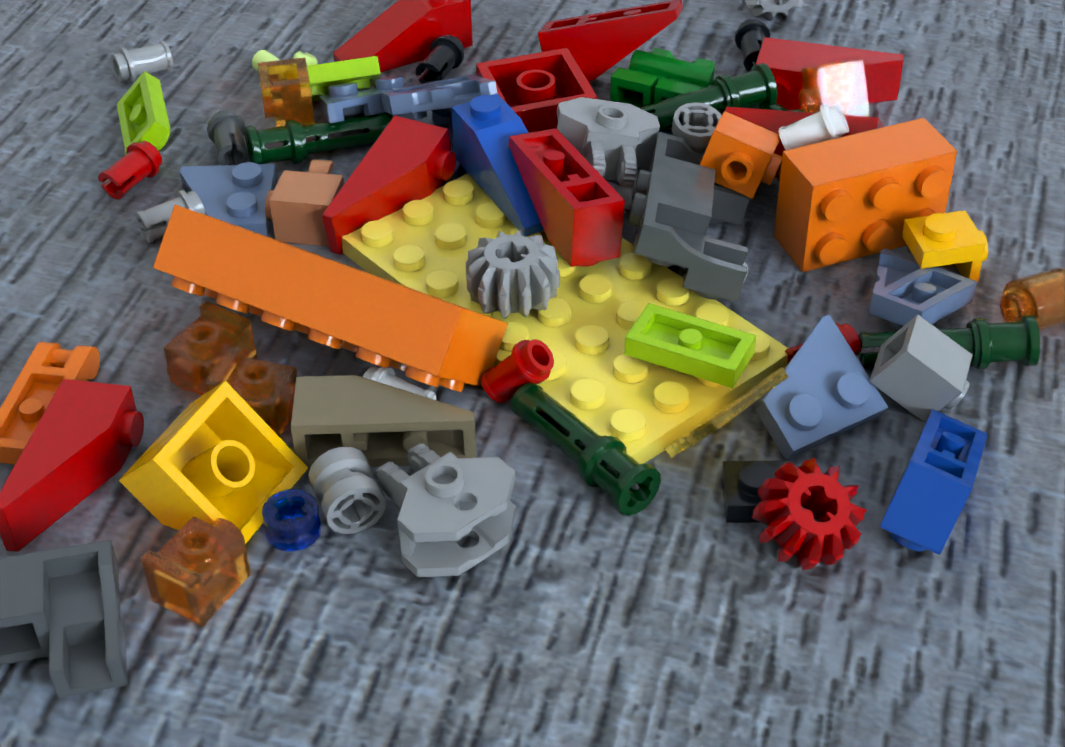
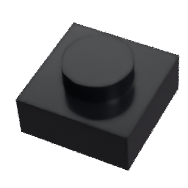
(741, 487)

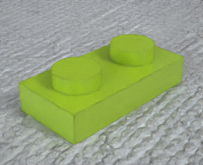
(360, 71)
(144, 113)
(690, 345)

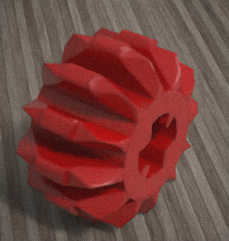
(795, 527)

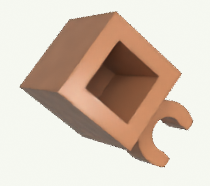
(300, 201)

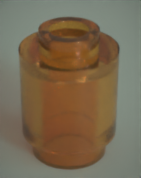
(1037, 296)

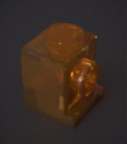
(286, 91)
(201, 346)
(262, 384)
(197, 568)

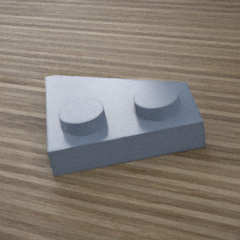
(906, 290)

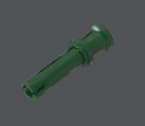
(725, 91)
(294, 141)
(983, 340)
(540, 410)

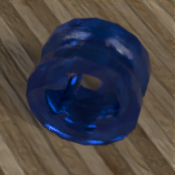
(291, 535)

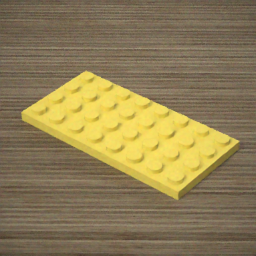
(583, 325)

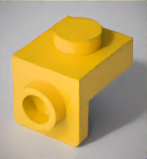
(947, 240)

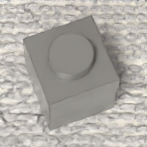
(922, 369)

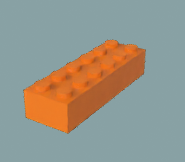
(329, 301)

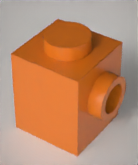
(742, 154)

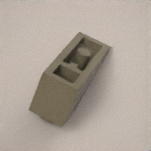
(376, 420)

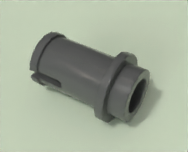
(227, 133)

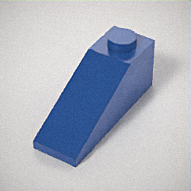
(483, 150)
(935, 484)

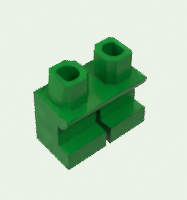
(658, 77)

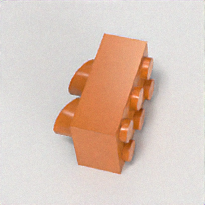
(857, 189)

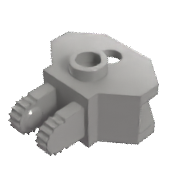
(610, 136)
(447, 504)

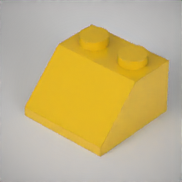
(214, 465)

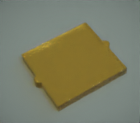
(726, 412)

